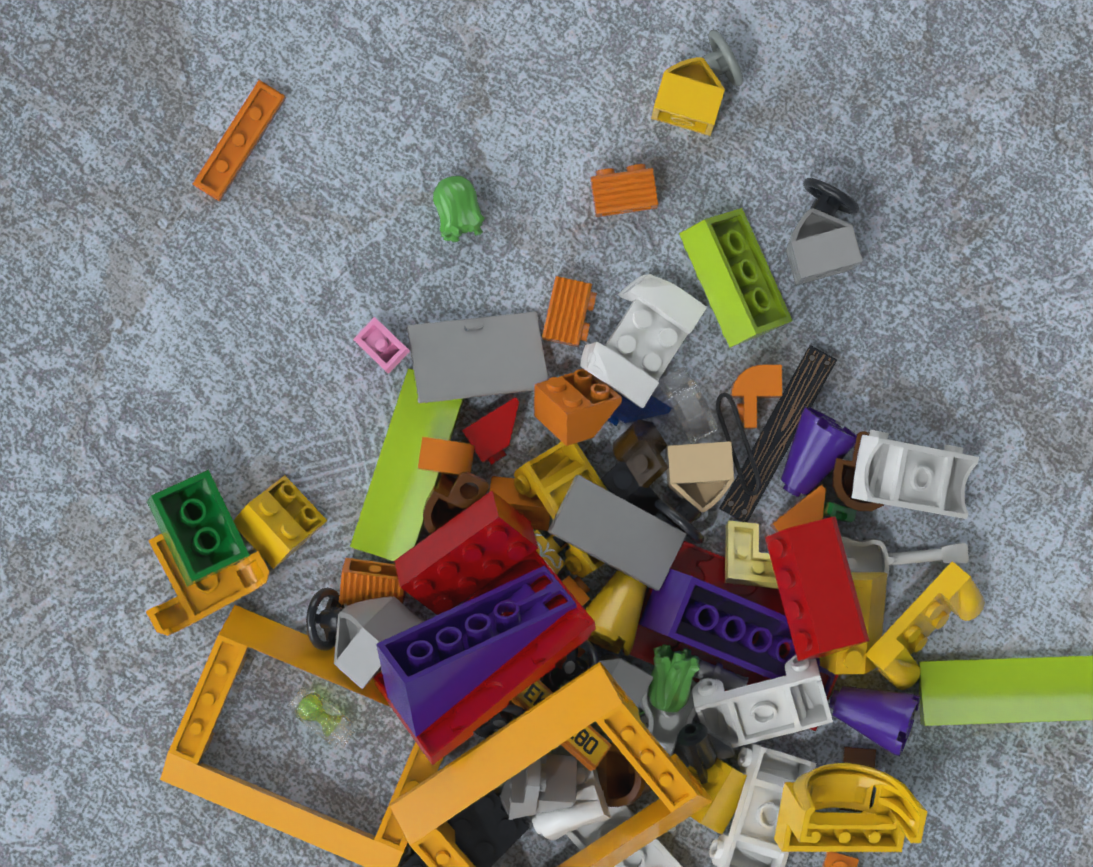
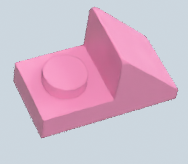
(381, 345)

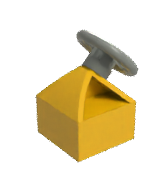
(691, 91)

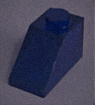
(629, 412)

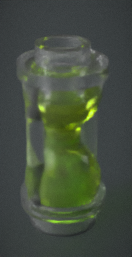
(309, 707)

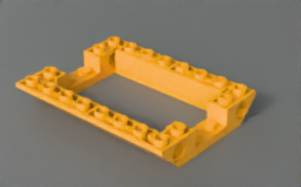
(196, 729)
(529, 737)

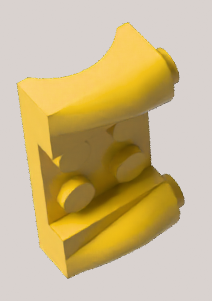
(550, 479)
(948, 593)

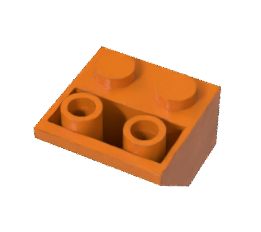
(574, 405)

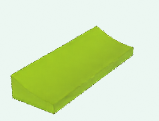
(398, 490)
(1006, 690)

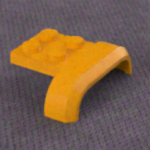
(206, 595)

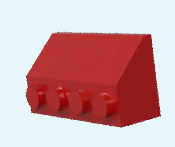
(817, 589)

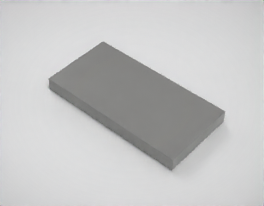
(617, 532)

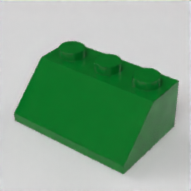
(197, 527)

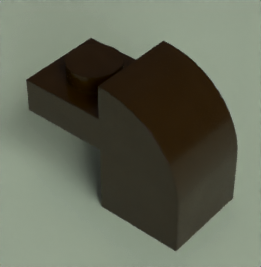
(641, 451)

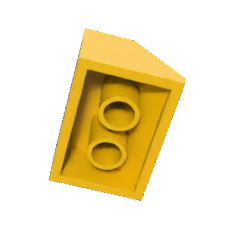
(871, 596)

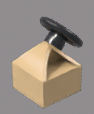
(700, 477)

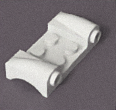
(912, 475)
(765, 707)
(588, 807)
(756, 816)

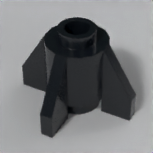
(699, 747)

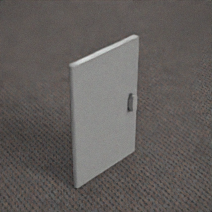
(477, 362)

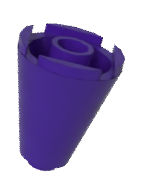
(814, 451)
(877, 714)

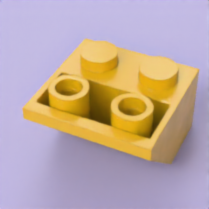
(279, 521)
(725, 789)

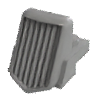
(541, 787)

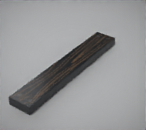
(779, 432)

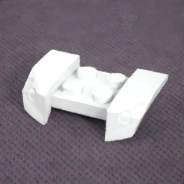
(644, 338)

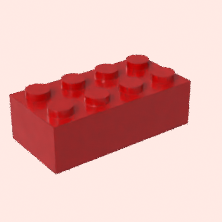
(466, 554)

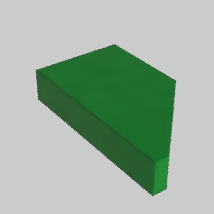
(841, 512)

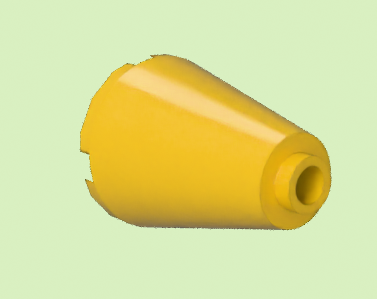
(617, 613)

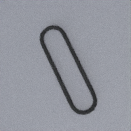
(745, 440)

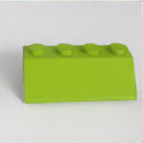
(735, 277)

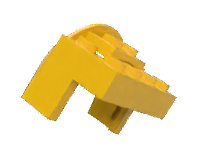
(848, 786)

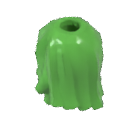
(457, 208)
(672, 678)

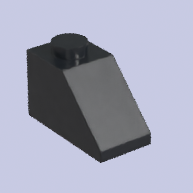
(624, 485)

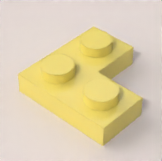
(742, 557)

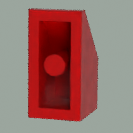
(493, 432)

